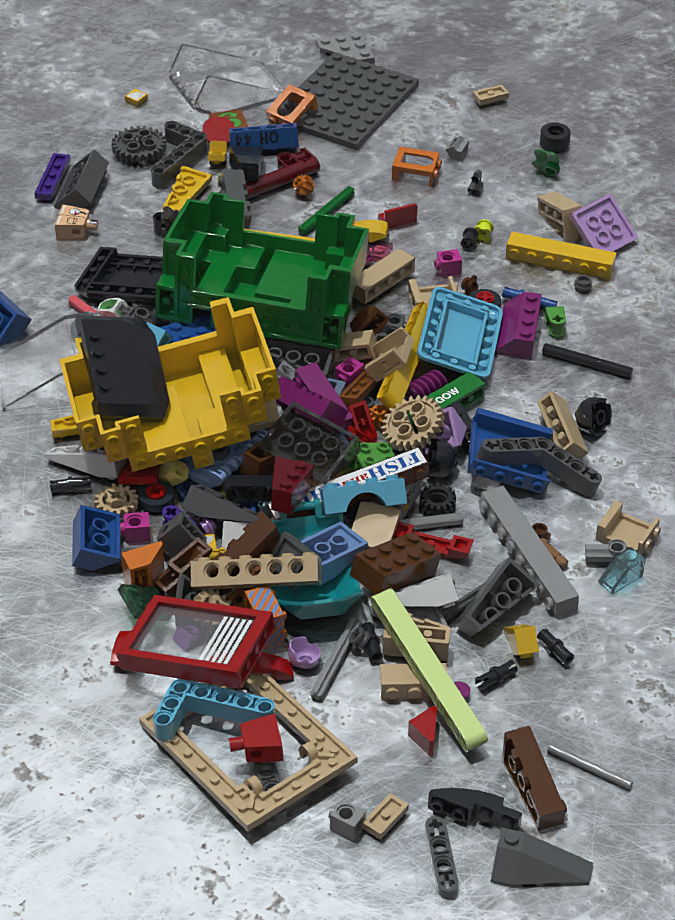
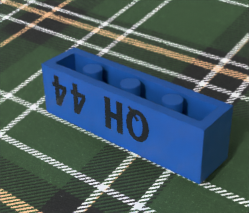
(266, 136)

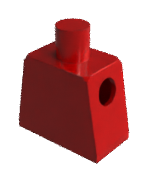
(259, 740)

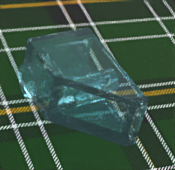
(623, 571)

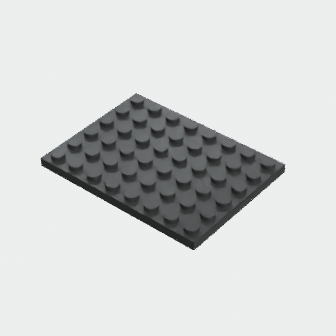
(350, 99)

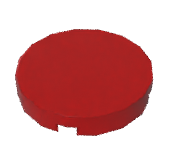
(217, 129)

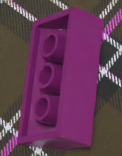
(519, 325)

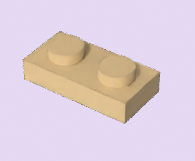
(490, 94)
(385, 816)

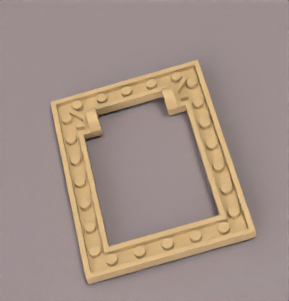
(324, 750)

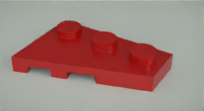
(142, 476)

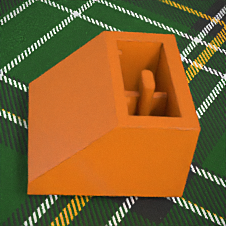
(143, 564)

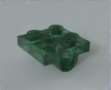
(137, 597)

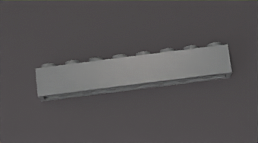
(529, 551)

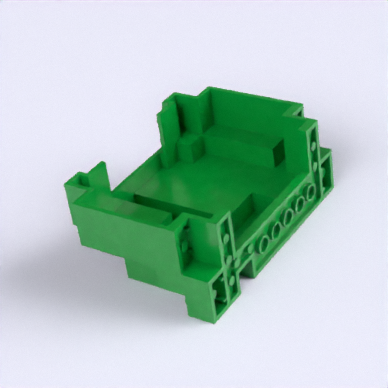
(292, 283)

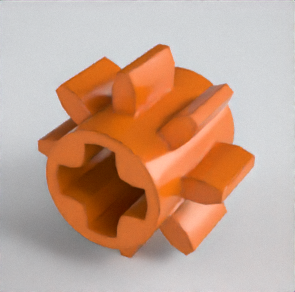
(303, 185)
(378, 414)

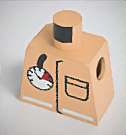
(74, 223)

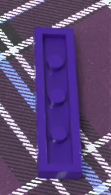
(52, 176)

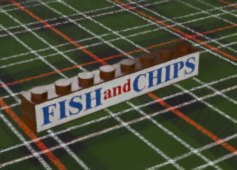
(408, 465)

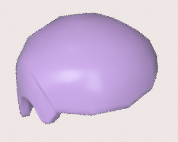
(303, 654)

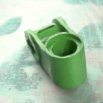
(555, 321)

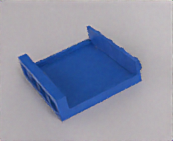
(493, 426)

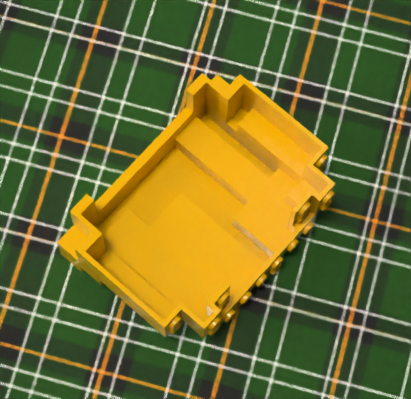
(213, 390)

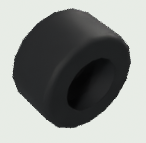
(555, 137)

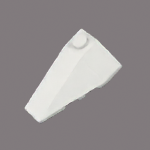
(91, 462)
(431, 592)

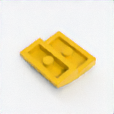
(377, 228)

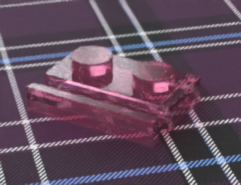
(379, 249)

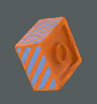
(265, 599)

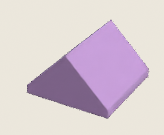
(453, 429)

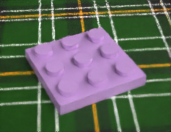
(603, 225)

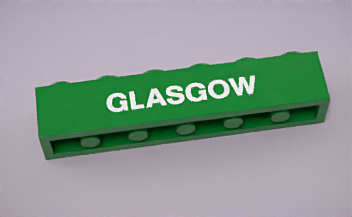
(466, 390)

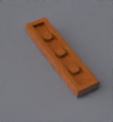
(358, 389)

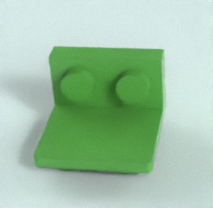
(371, 454)

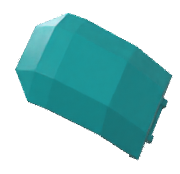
(313, 600)

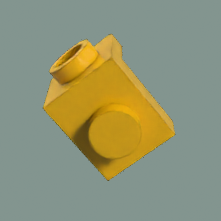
(217, 152)

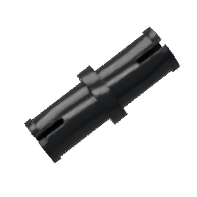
(70, 484)
(373, 643)
(555, 646)
(496, 674)

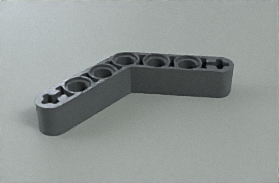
(545, 454)

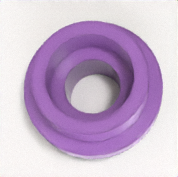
(207, 526)

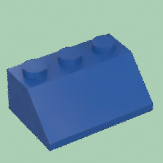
(12, 320)
(95, 538)

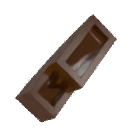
(167, 581)

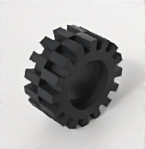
(439, 493)

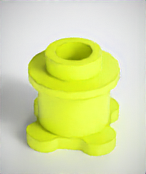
(484, 228)

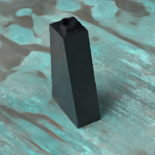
(247, 159)

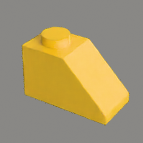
(522, 640)

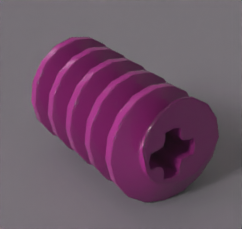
(426, 384)

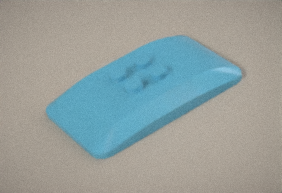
(460, 332)

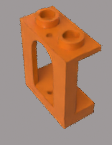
(292, 93)
(430, 170)

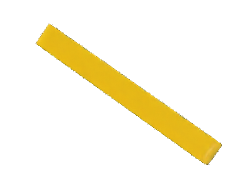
(396, 384)

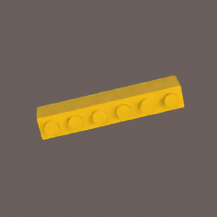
(560, 255)

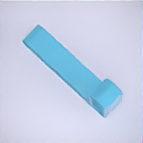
(206, 700)

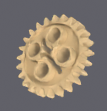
(426, 416)

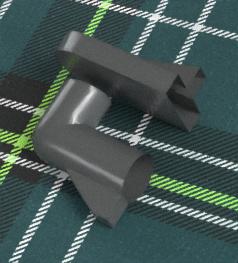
(476, 185)

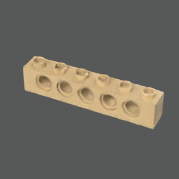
(309, 575)

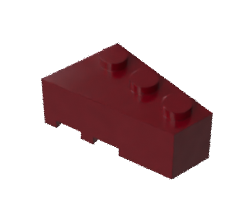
(290, 484)

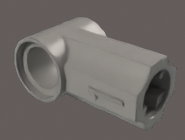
(604, 552)

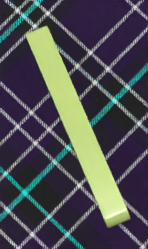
(429, 670)

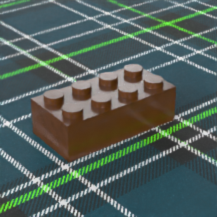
(395, 563)

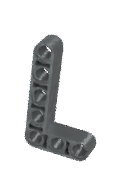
(190, 146)

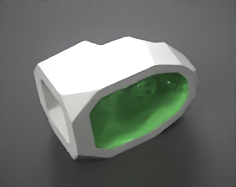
(112, 307)

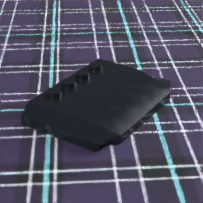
(120, 276)
(123, 368)

